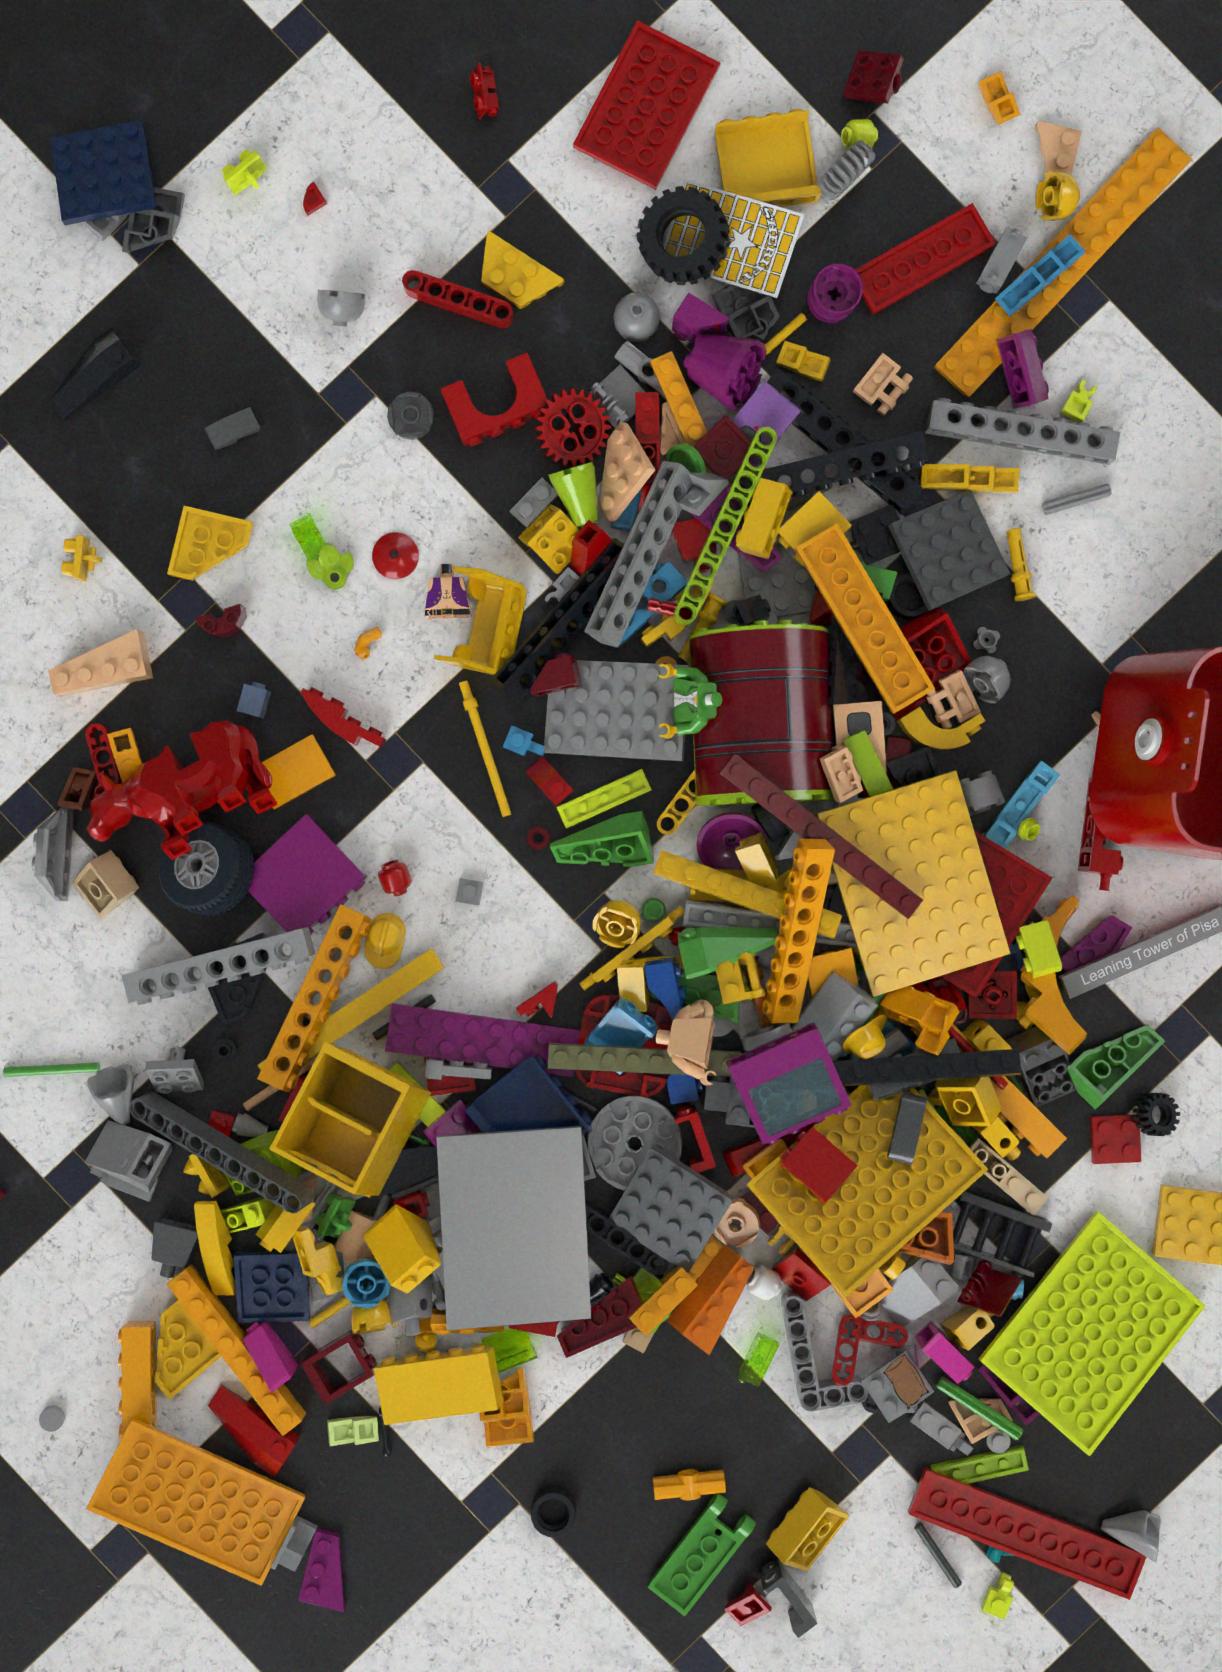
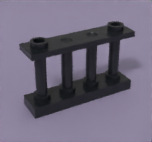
(1013, 1217)

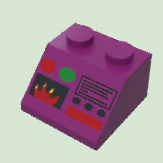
(697, 317)

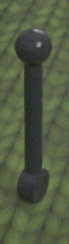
(386, 1451)

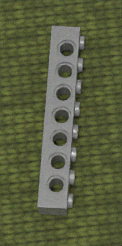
(1105, 437)
(639, 554)
(137, 985)

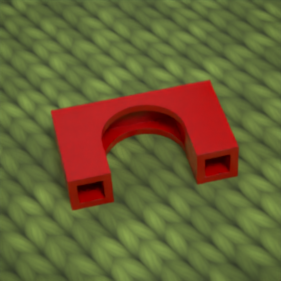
(475, 425)

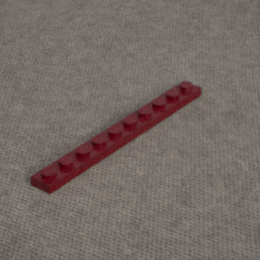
(811, 827)

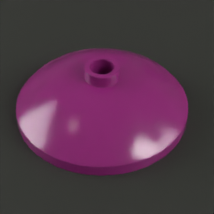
(713, 842)

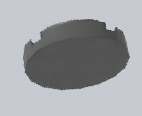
(410, 415)

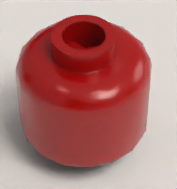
(394, 878)

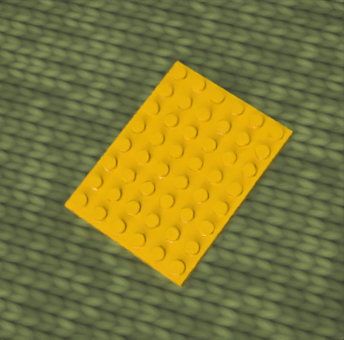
(931, 848)
(880, 1201)

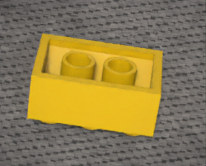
(807, 1530)

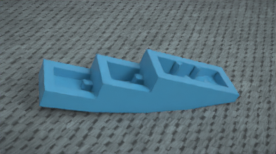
(1040, 275)

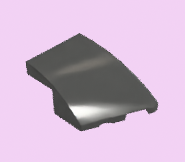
(154, 224)
(748, 311)

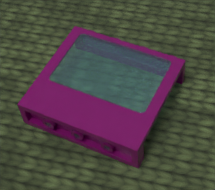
(788, 1083)

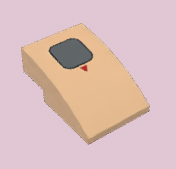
(858, 716)

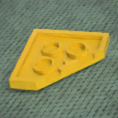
(206, 541)
(181, 1351)

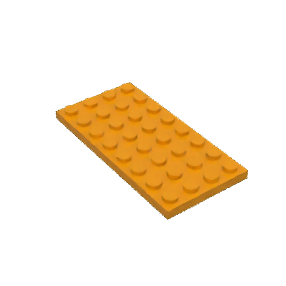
(196, 1501)

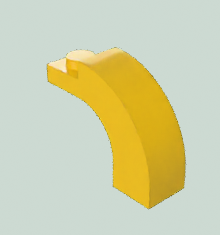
(924, 733)

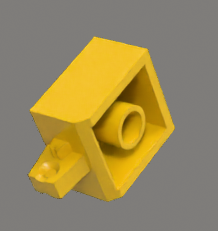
(967, 1101)

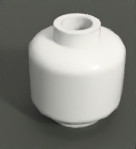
(764, 1283)

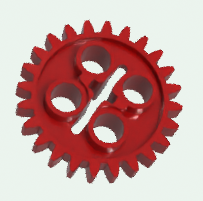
(589, 415)

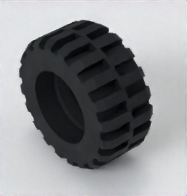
(658, 218)

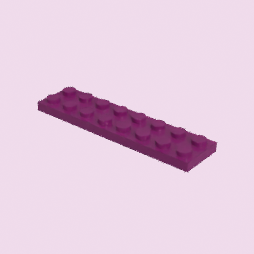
(472, 1037)

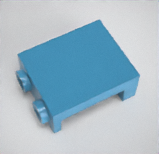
(622, 1027)

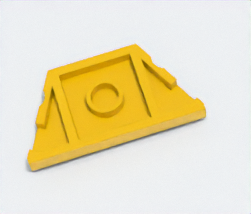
(515, 273)

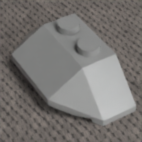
(53, 853)

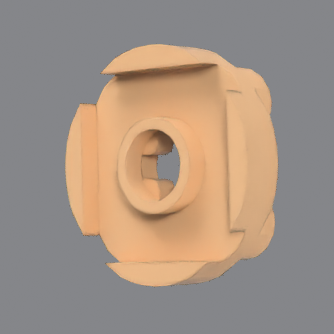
(749, 1224)

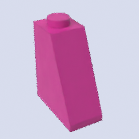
(944, 1352)
(270, 1354)

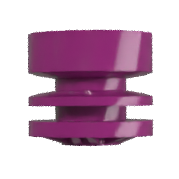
(847, 290)

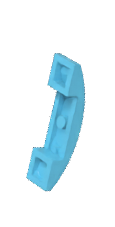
(1021, 804)

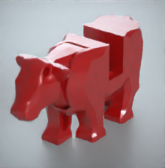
(175, 794)

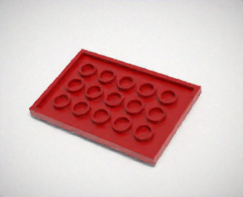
(646, 105)
(1016, 892)

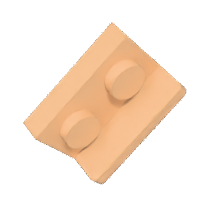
(841, 773)

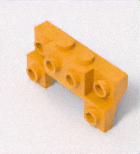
(922, 1012)

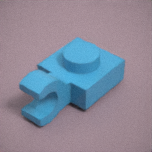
(521, 742)

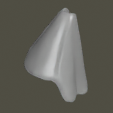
(113, 1091)
(1136, 1530)

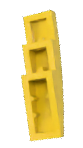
(966, 477)
(214, 1249)

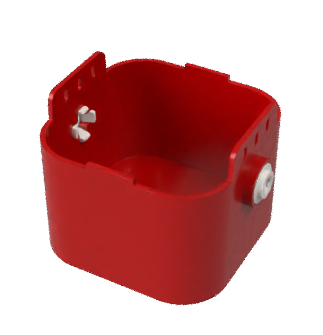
(1162, 754)

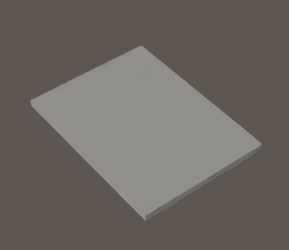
(513, 1227)

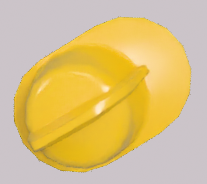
(385, 941)
(867, 1040)

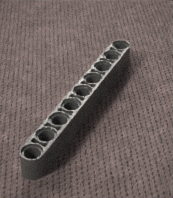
(222, 1152)

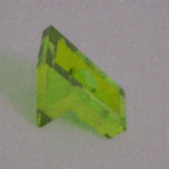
(308, 536)

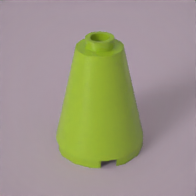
(577, 492)

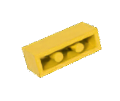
(763, 518)

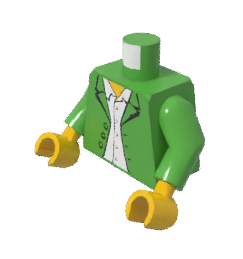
(693, 699)

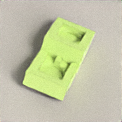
(352, 1429)

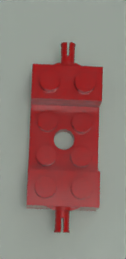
(1092, 855)

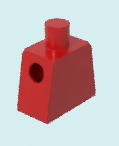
(690, 539)

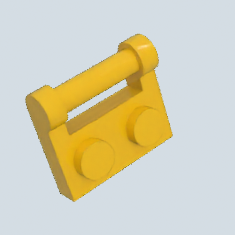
(732, 983)

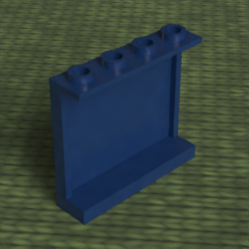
(527, 1100)

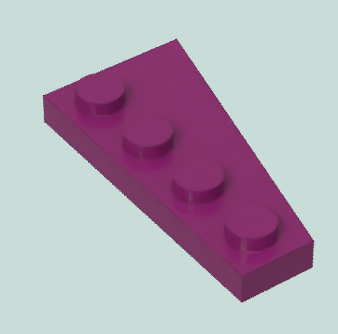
(708, 518)

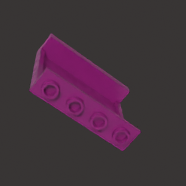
(304, 877)

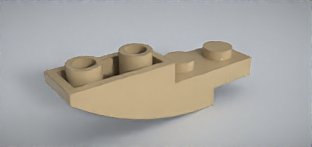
(1009, 1178)

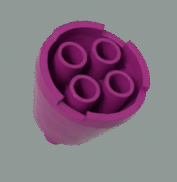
(726, 367)

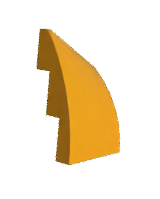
(513, 1419)

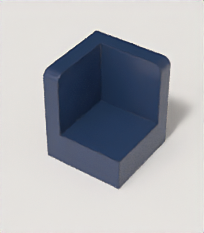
(1012, 961)

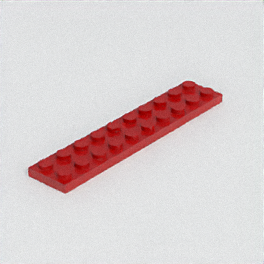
(1026, 1533)

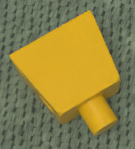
(986, 1039)
(999, 1139)
(967, 1326)

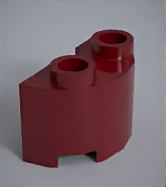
(226, 625)

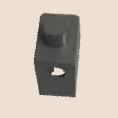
(173, 1245)

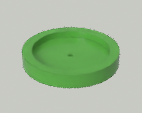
(687, 456)

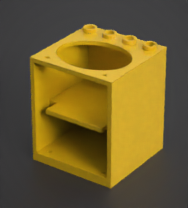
(350, 1120)

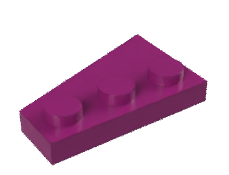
(1100, 941)
(323, 1574)

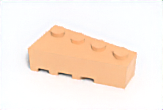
(108, 665)

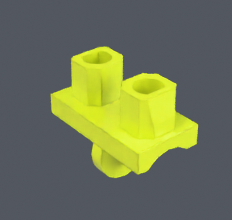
(245, 172)

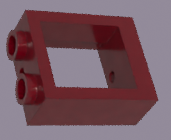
(319, 1378)

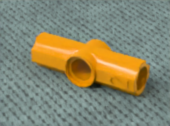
(689, 1484)

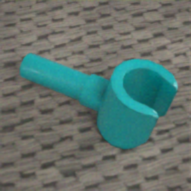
(995, 1554)

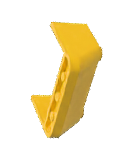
(494, 624)

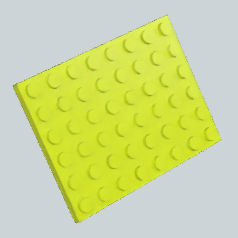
(1092, 1333)

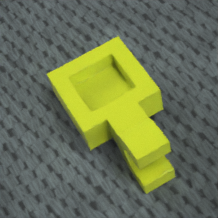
(998, 1599)

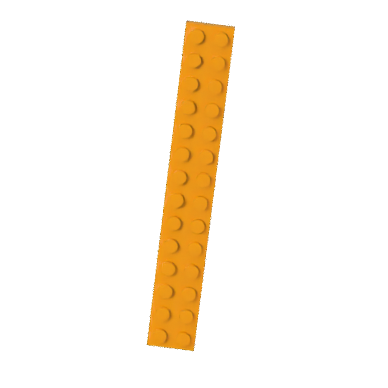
(1095, 230)

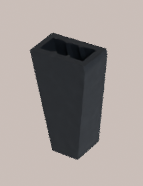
(413, 1165)

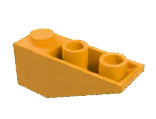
(125, 752)

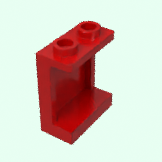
(704, 1160)
(817, 1164)

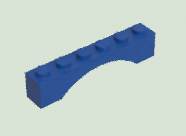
(664, 982)

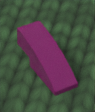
(1014, 1401)

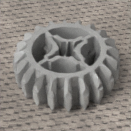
(846, 170)

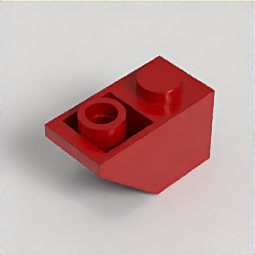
(587, 547)

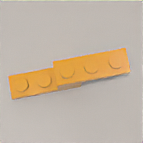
(674, 1288)

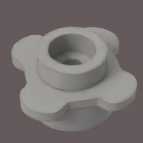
(989, 646)

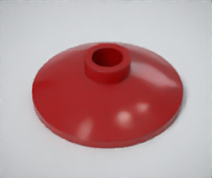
(395, 567)

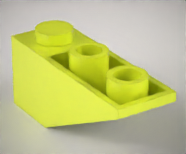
(247, 1214)

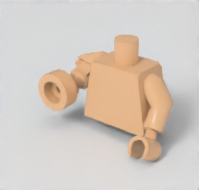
(691, 1039)

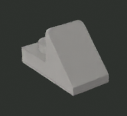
(705, 490)

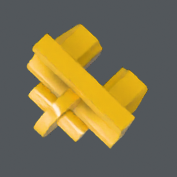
(84, 558)

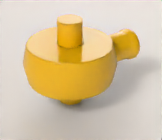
(425, 1342)

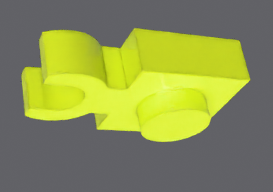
(1078, 403)

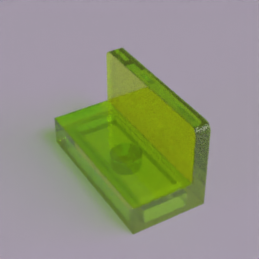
(511, 1348)
(758, 1359)

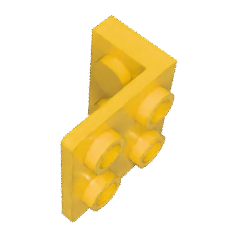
(551, 537)

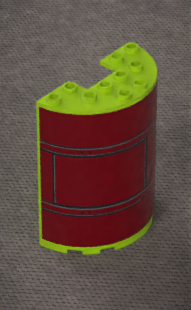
(769, 710)

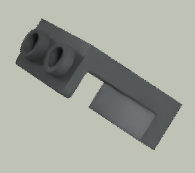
(802, 1614)

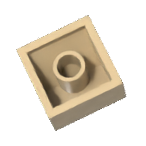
(105, 884)

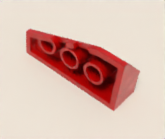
(253, 1430)

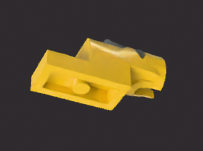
(319, 1261)

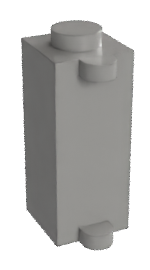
(1001, 260)

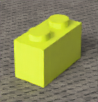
(1040, 949)

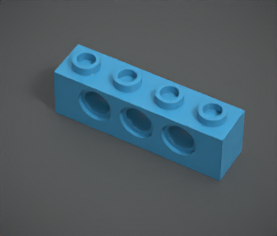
(674, 584)

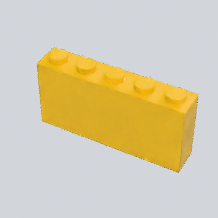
(438, 1384)

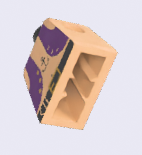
(447, 596)

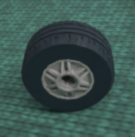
(211, 874)

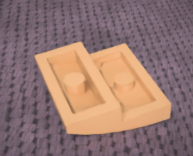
(351, 1242)

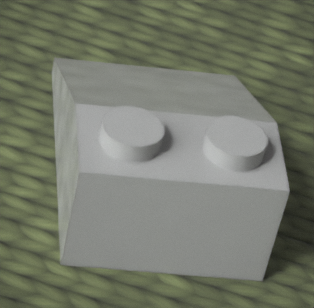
(918, 1290)

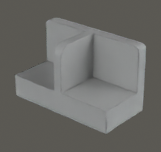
(295, 1544)

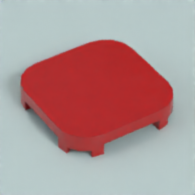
(627, 1082)

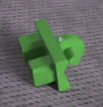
(336, 1218)

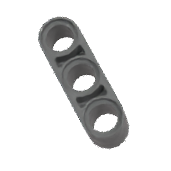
(907, 1128)

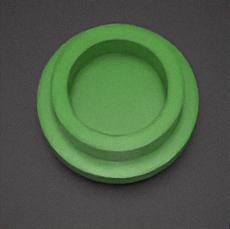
(653, 909)

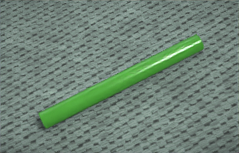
(51, 1069)

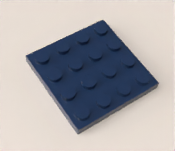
(103, 172)

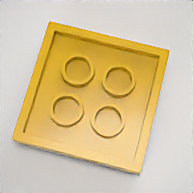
(1188, 1225)

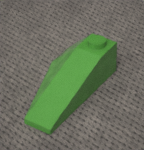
(616, 840)
(708, 946)
(1106, 1067)

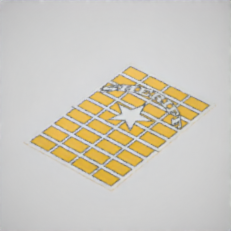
(759, 237)

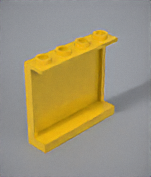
(768, 158)

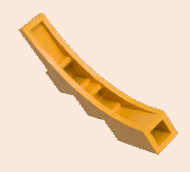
(1049, 1010)

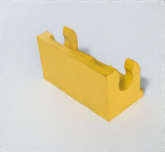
(757, 860)
(633, 983)

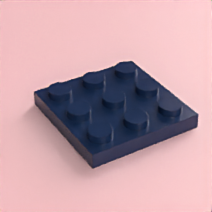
(271, 1287)

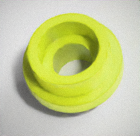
(1028, 829)

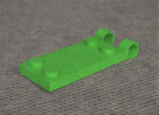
(699, 1557)

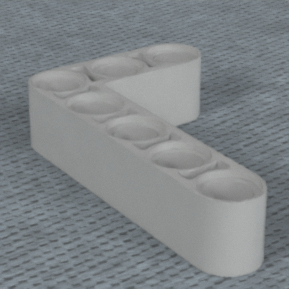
(806, 1362)

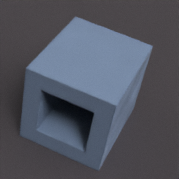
(254, 700)

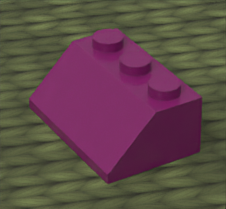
(1023, 369)

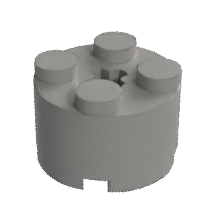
(981, 793)

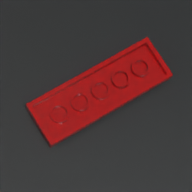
(924, 258)

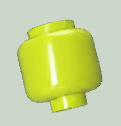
(859, 130)

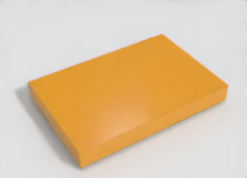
(298, 770)

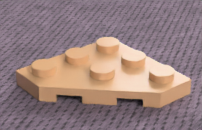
(624, 471)

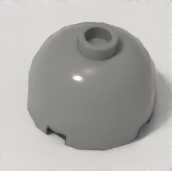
(340, 306)
(636, 317)
(988, 677)

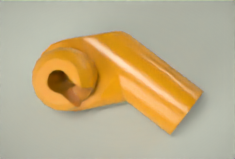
(364, 640)

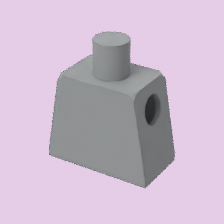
(412, 1306)

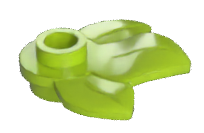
(331, 562)

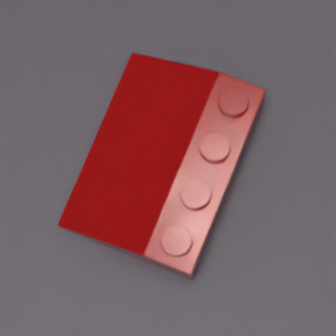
(936, 648)

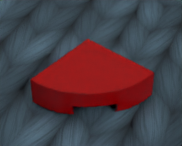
(313, 199)

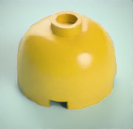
(1057, 195)
(617, 923)
(371, 1318)

